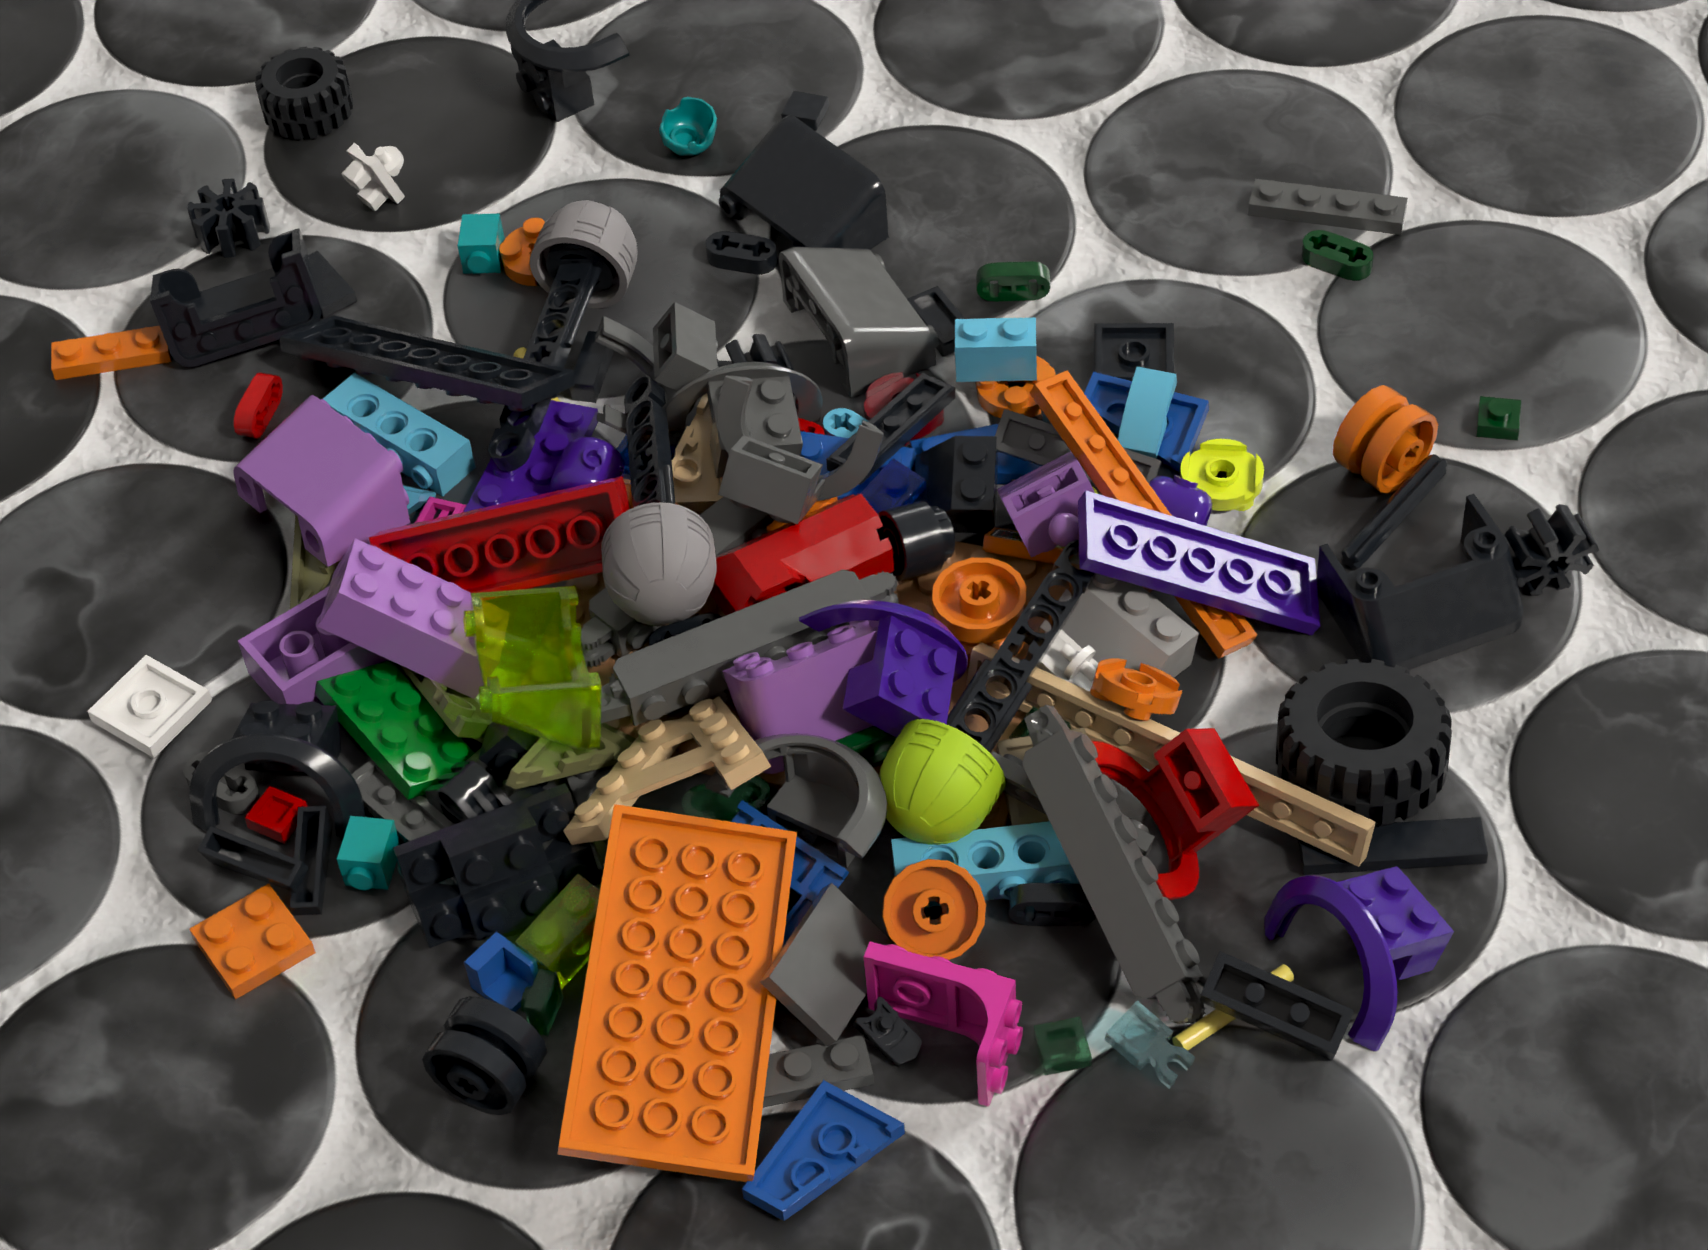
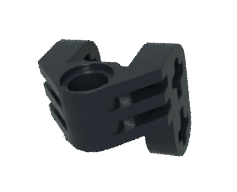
(472, 790)

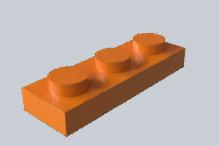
(109, 352)

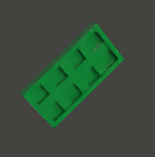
(394, 726)

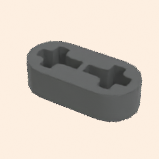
(235, 779)

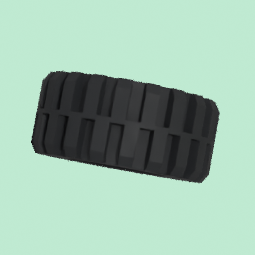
(1373, 703)

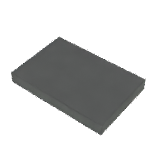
(822, 964)

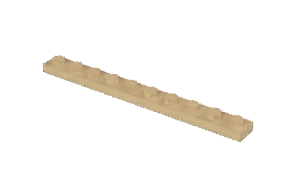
(1280, 802)

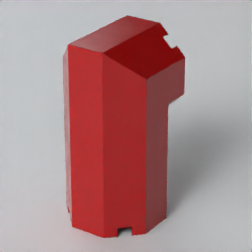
(796, 554)

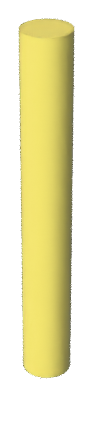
(1216, 1019)

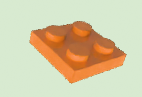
(252, 941)

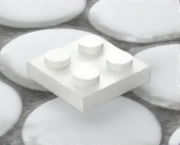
(149, 706)

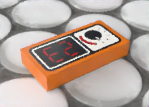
(1010, 544)

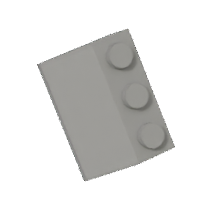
(1129, 625)

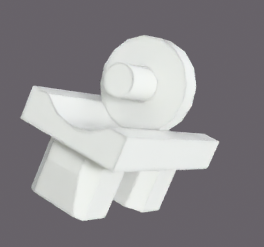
(373, 175)
(1070, 661)

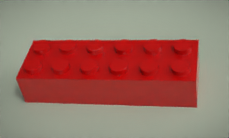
(516, 541)

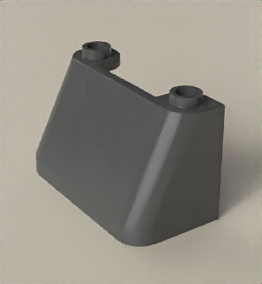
(858, 312)

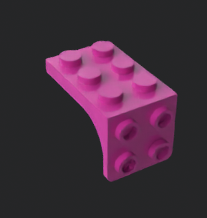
(951, 999)

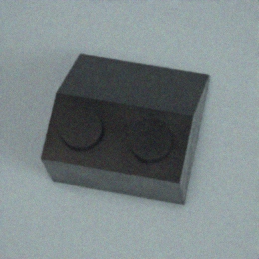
(962, 481)

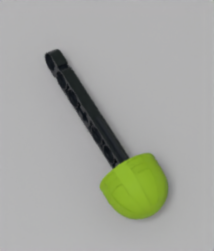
(943, 774)

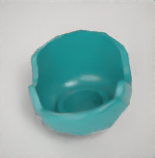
(689, 127)

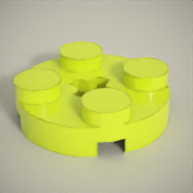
(1242, 470)

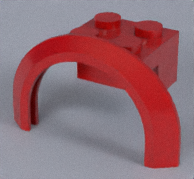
(1189, 795)

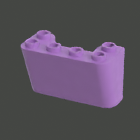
(329, 477)
(802, 689)

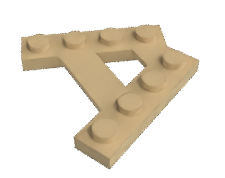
(647, 764)

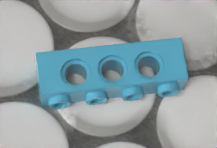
(427, 449)
(1000, 849)

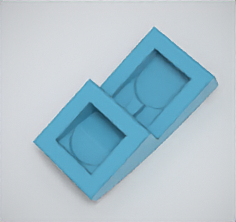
(1146, 411)

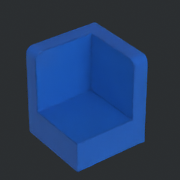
(501, 971)

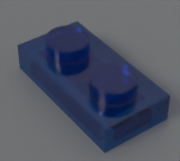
(893, 487)

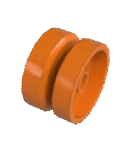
(1384, 438)
(979, 601)
(960, 902)

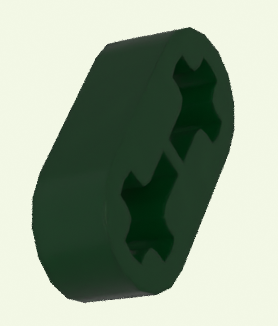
(1337, 255)
(1013, 281)

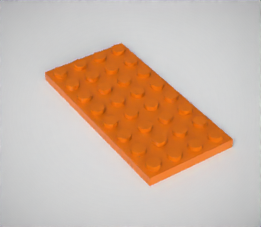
(674, 995)

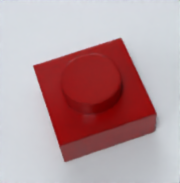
(275, 814)

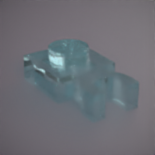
(1144, 1040)

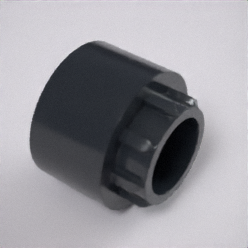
(919, 538)

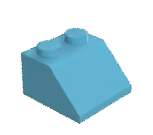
(995, 349)

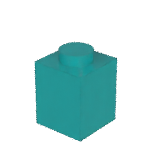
(480, 242)
(368, 853)

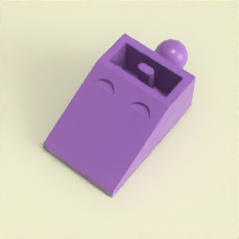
(1046, 503)

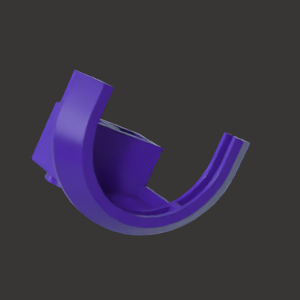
(910, 668)
(1390, 926)

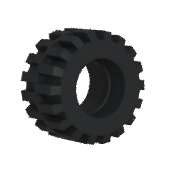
(304, 92)

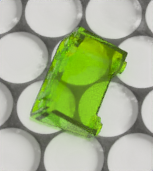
(535, 665)

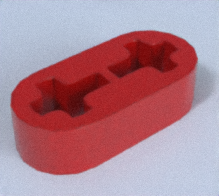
(258, 405)

